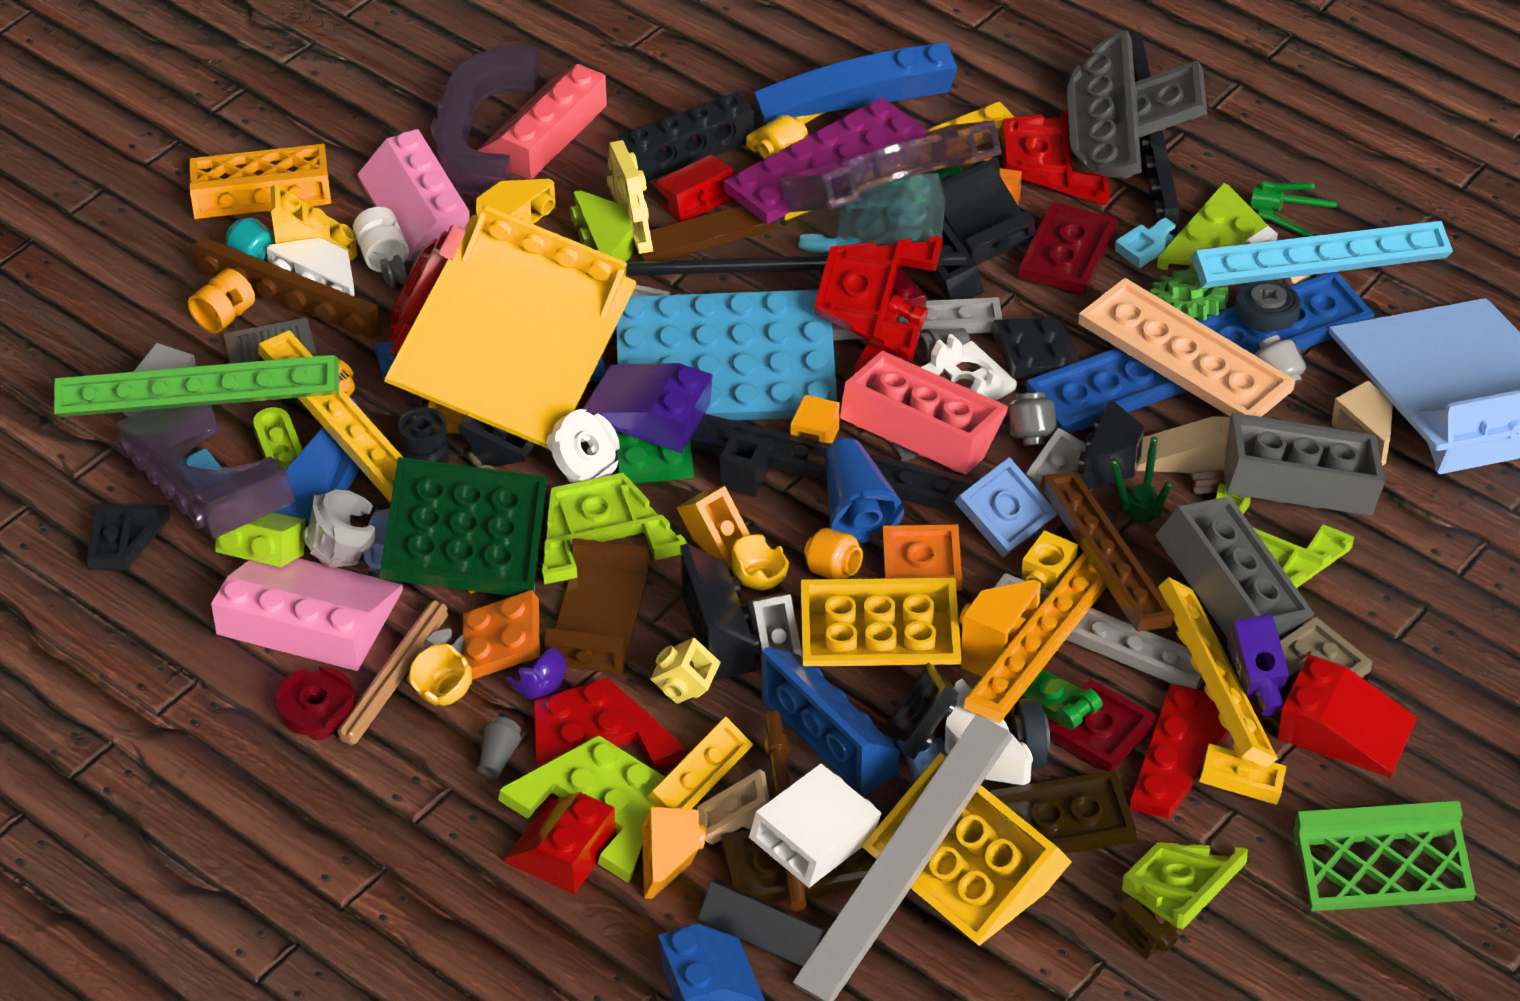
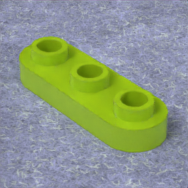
(277, 436)

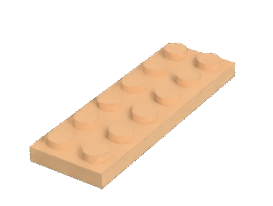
(1185, 351)

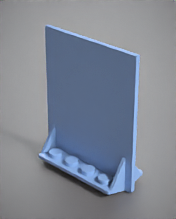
(1449, 376)

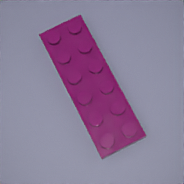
(861, 131)

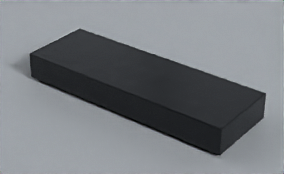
(760, 923)

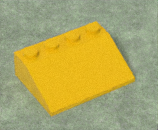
(880, 622)
(984, 867)

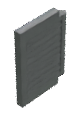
(244, 344)

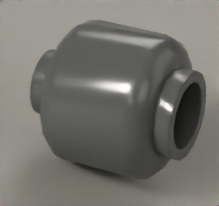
(1032, 418)

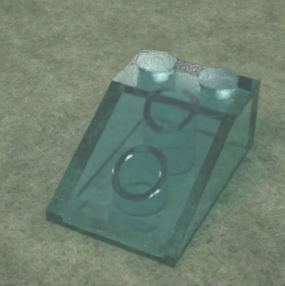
(895, 211)

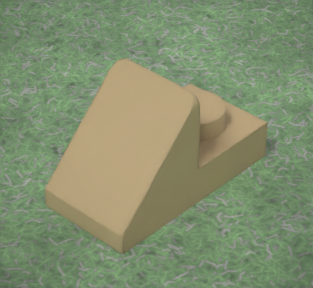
(734, 807)

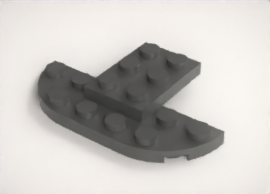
(1113, 110)

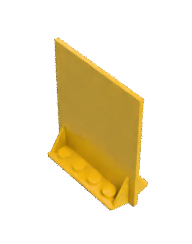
(513, 326)

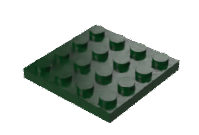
(463, 527)

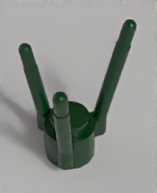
(1142, 502)

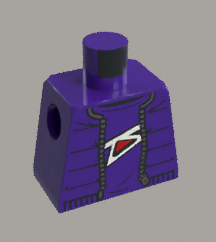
(1258, 661)

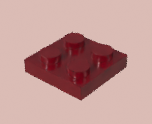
(1109, 732)

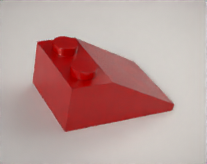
(1344, 718)

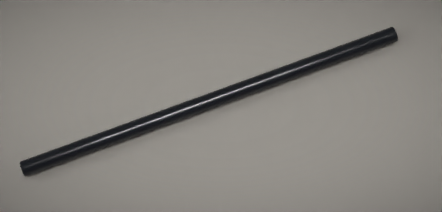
(755, 264)

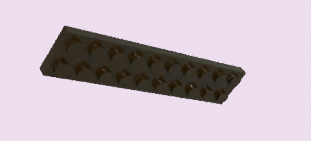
(1069, 812)

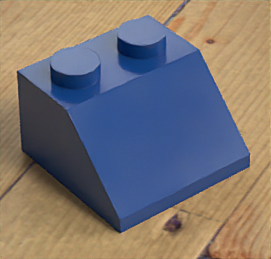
(706, 966)

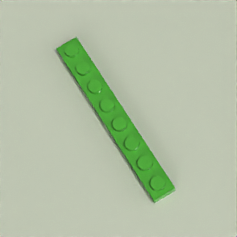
(196, 386)

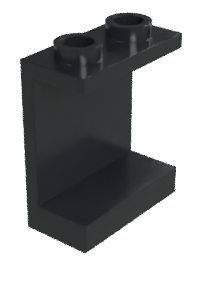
(985, 212)

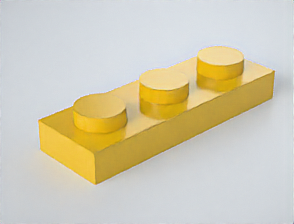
(701, 767)

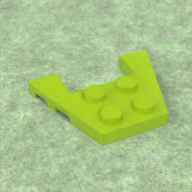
(601, 512)
(1298, 562)
(601, 773)

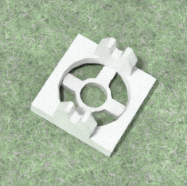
(946, 357)

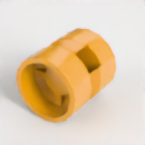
(221, 300)

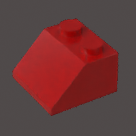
(565, 840)

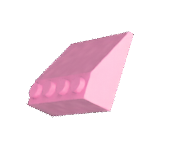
(305, 610)

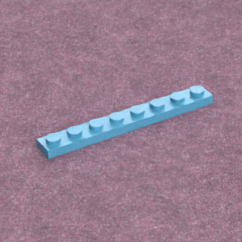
(1321, 254)

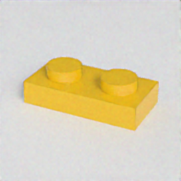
(1229, 772)

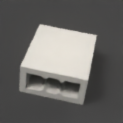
(814, 825)

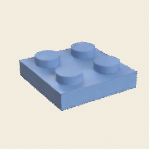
(1006, 507)

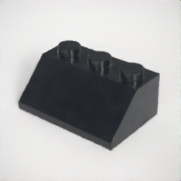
(716, 613)

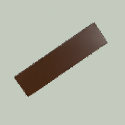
(703, 233)

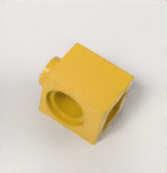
(1049, 560)

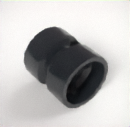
(423, 435)

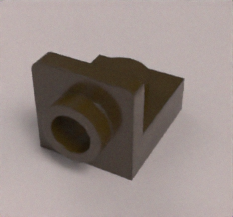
(1142, 930)

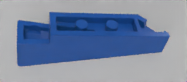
(317, 471)

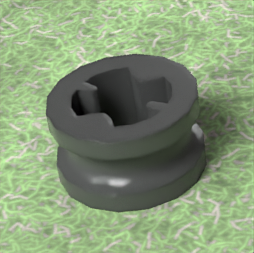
(393, 271)

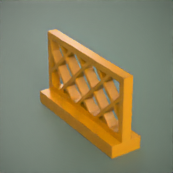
(249, 192)

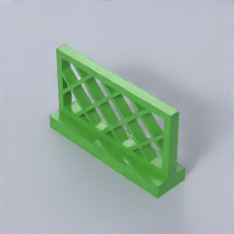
(1377, 824)

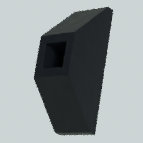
(1116, 437)

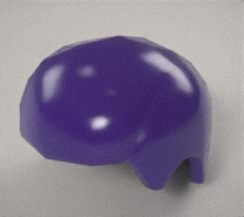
(540, 676)

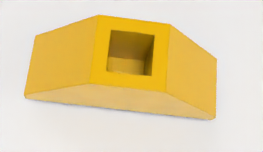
(520, 198)
(300, 221)

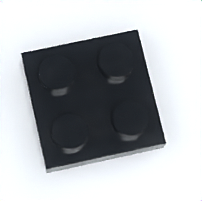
(1034, 345)
(921, 711)

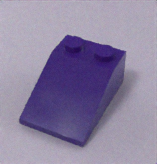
(653, 401)

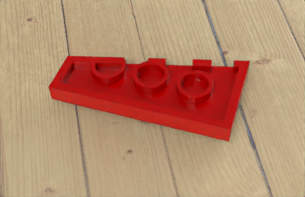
(1177, 750)

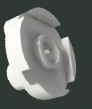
(567, 450)

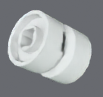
(379, 236)

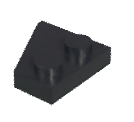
(123, 533)

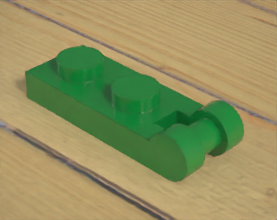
(1062, 700)

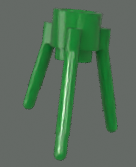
(1270, 198)

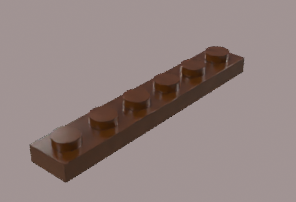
(291, 288)
(1107, 551)

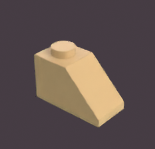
(1365, 411)

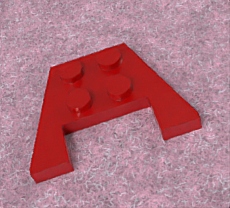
(1043, 155)
(419, 282)
(860, 286)
(604, 711)

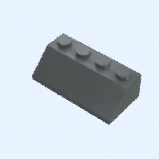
(1303, 464)
(1231, 566)

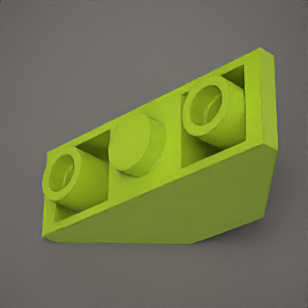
(603, 225)

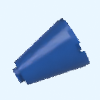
(858, 492)

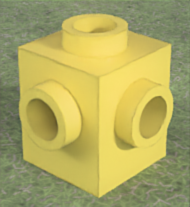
(685, 670)

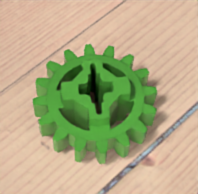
(1186, 294)

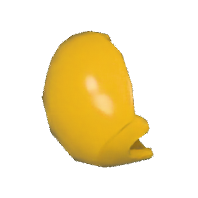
(758, 564)
(440, 675)

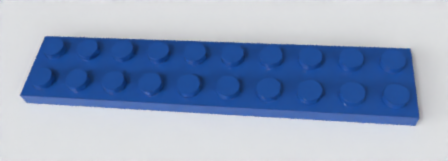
(1117, 377)

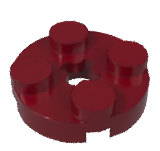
(320, 718)

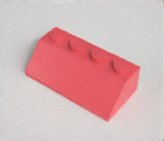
(549, 120)
(922, 412)

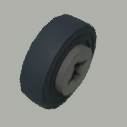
(1267, 305)
(1032, 728)

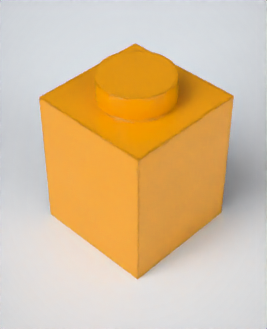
(816, 419)

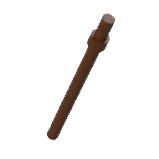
(777, 750)

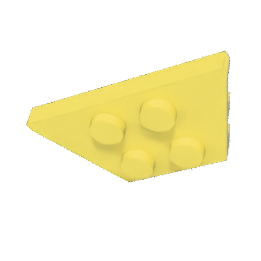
(627, 189)

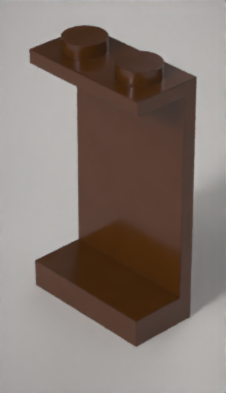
(600, 605)

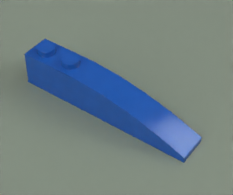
(860, 81)

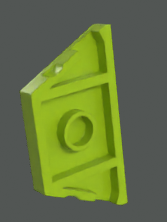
(1219, 223)
(1181, 879)

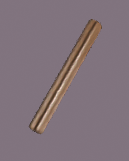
(391, 673)

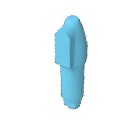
(816, 243)

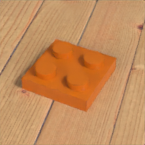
(922, 552)
(502, 634)

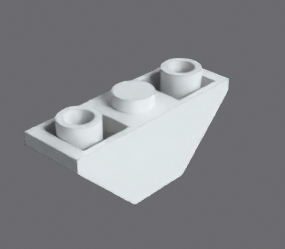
(315, 260)
(1016, 759)

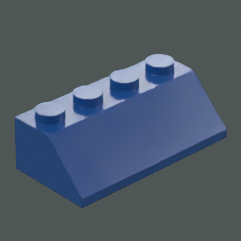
(827, 721)

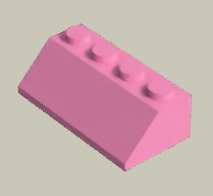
(415, 187)

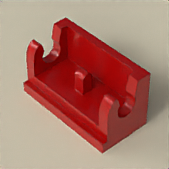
(695, 188)

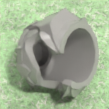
(330, 529)

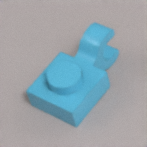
(1145, 244)

